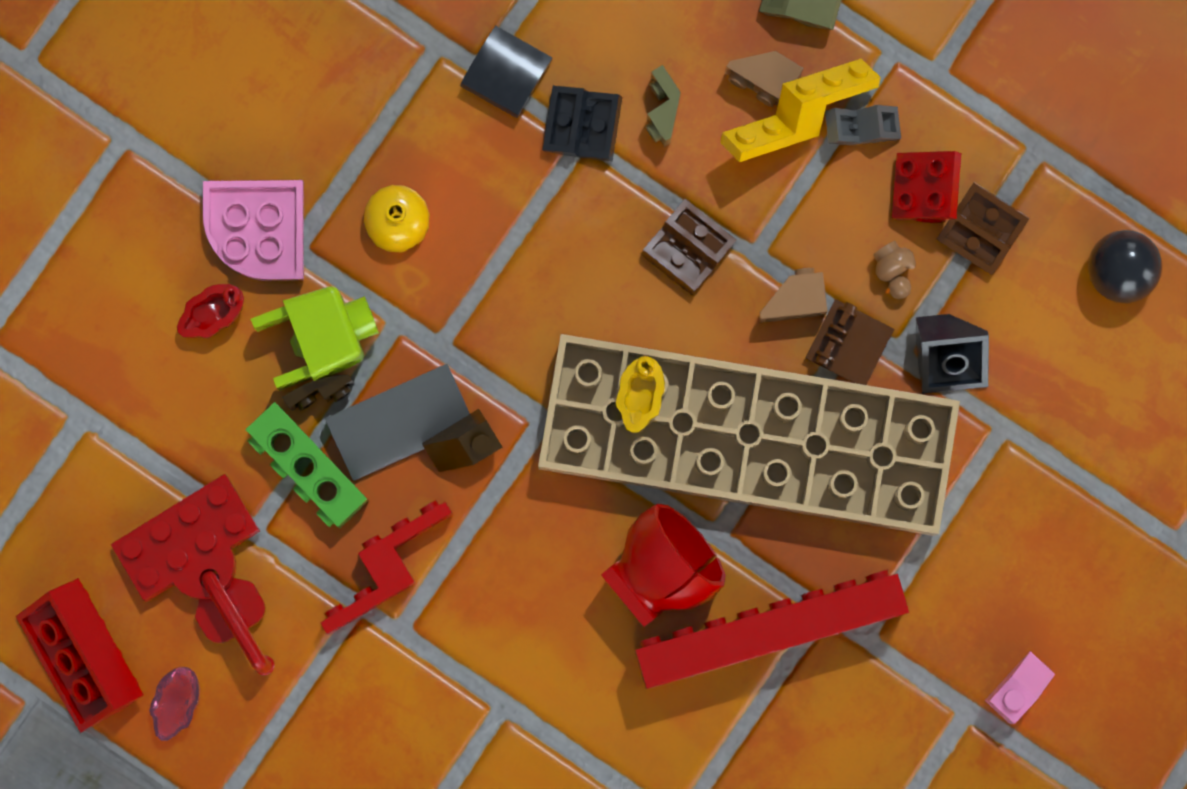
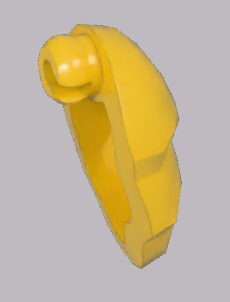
(640, 393)

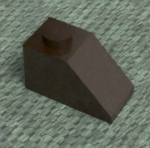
(462, 443)

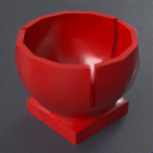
(657, 564)

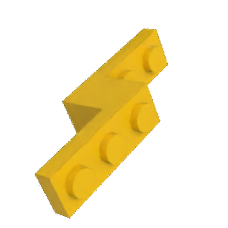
(800, 110)

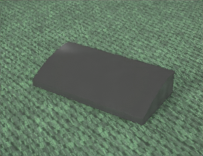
(396, 421)

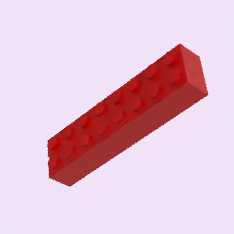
(771, 631)

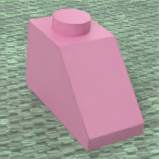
(1020, 688)

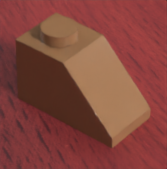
(797, 298)

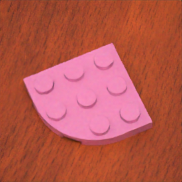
(257, 227)

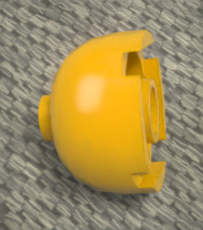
(391, 232)

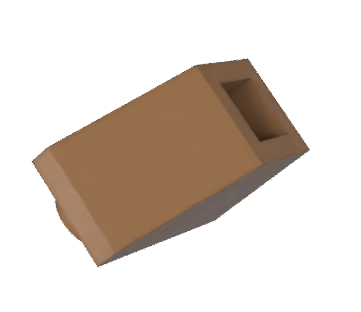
(763, 75)

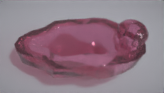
(175, 702)

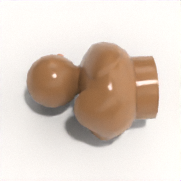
(891, 263)

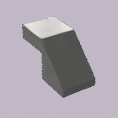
(863, 126)

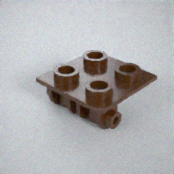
(849, 343)

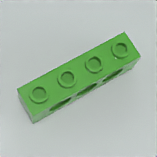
(275, 423)

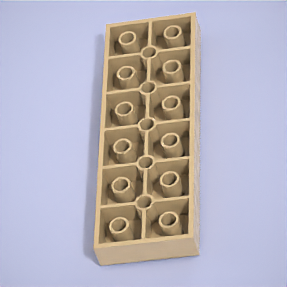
(754, 437)

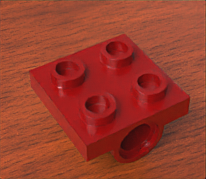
(926, 186)

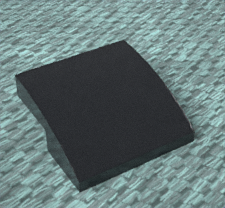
(506, 71)
(582, 123)

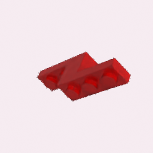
(386, 566)

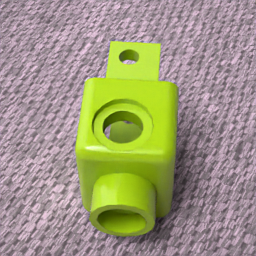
(324, 333)

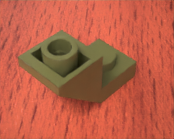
(807, 12)
(662, 118)

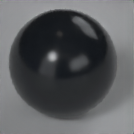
(1125, 266)

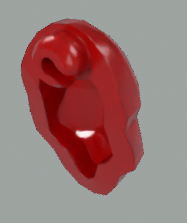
(211, 311)

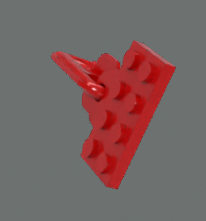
(185, 548)

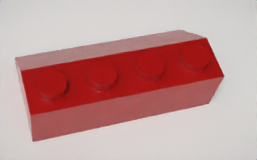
(79, 654)

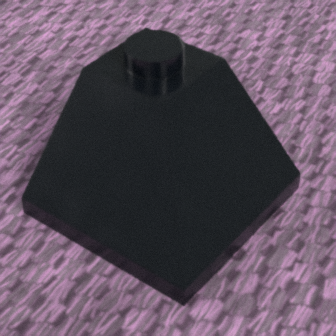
(951, 354)

